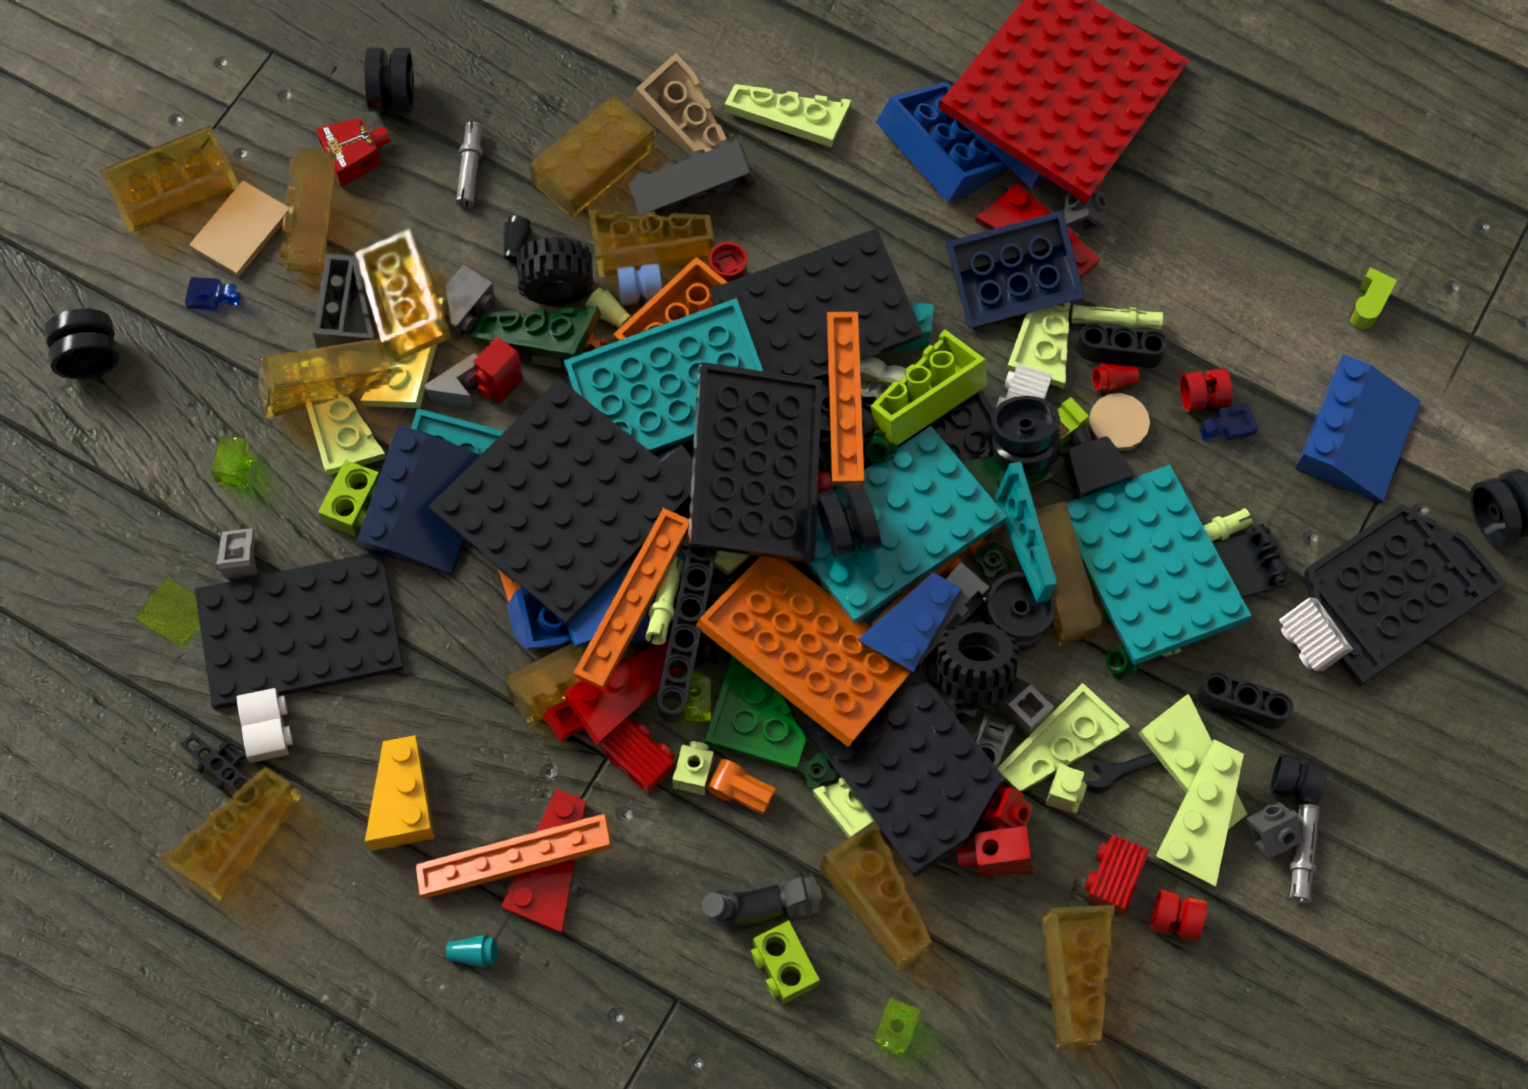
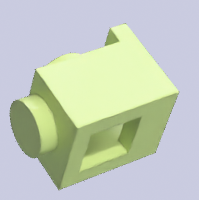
(689, 778)
(1066, 789)

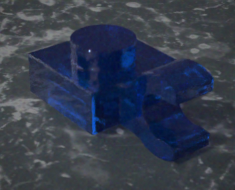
(208, 292)
(1232, 421)

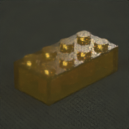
(592, 155)
(170, 179)
(402, 295)

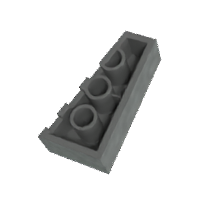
(692, 178)

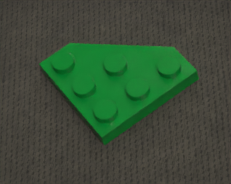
(755, 720)

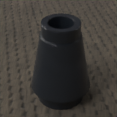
(516, 235)

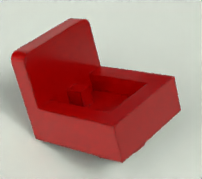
(563, 721)

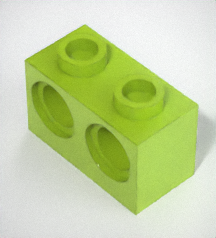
(343, 497)
(792, 960)

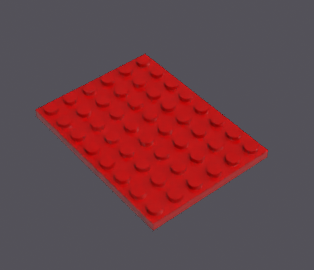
(1064, 89)

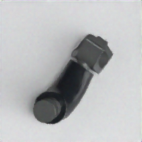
(758, 906)

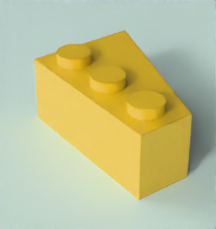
(400, 797)

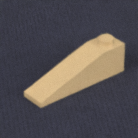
(678, 107)

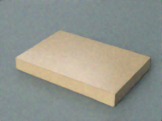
(239, 229)

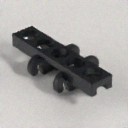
(231, 775)

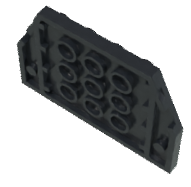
(1398, 587)
(915, 775)

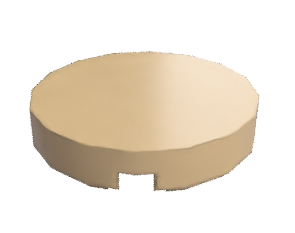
(1120, 419)

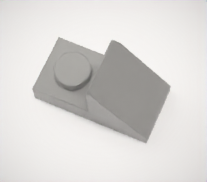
(450, 385)
(237, 554)

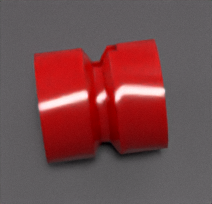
(728, 261)
(1204, 390)
(1178, 915)

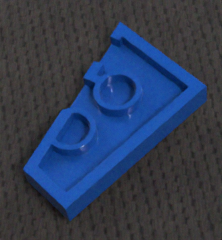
(912, 623)

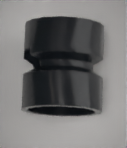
(1295, 778)

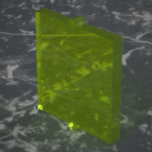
(171, 612)

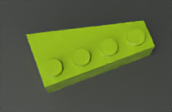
(930, 388)

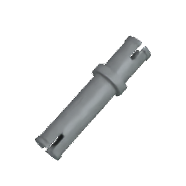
(470, 153)
(1303, 863)

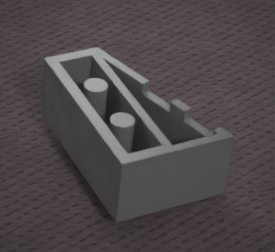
(341, 305)
(963, 609)

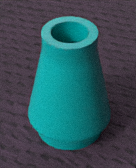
(473, 951)

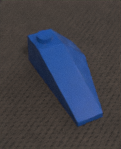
(534, 624)

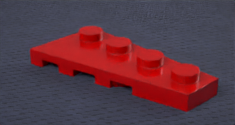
(1018, 206)
(627, 691)
(545, 892)

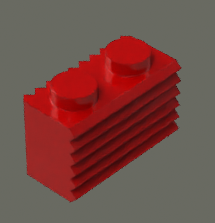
(497, 371)
(638, 755)
(1117, 873)

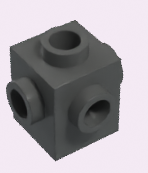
(1084, 216)
(1275, 829)

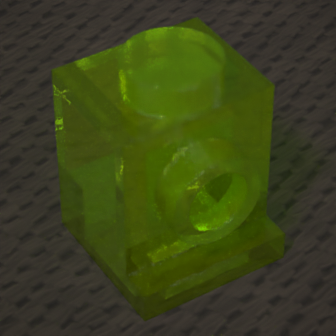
(232, 462)
(699, 707)
(902, 1013)

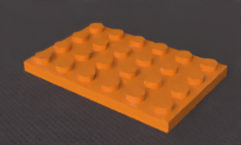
(803, 646)

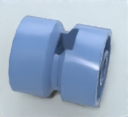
(638, 283)

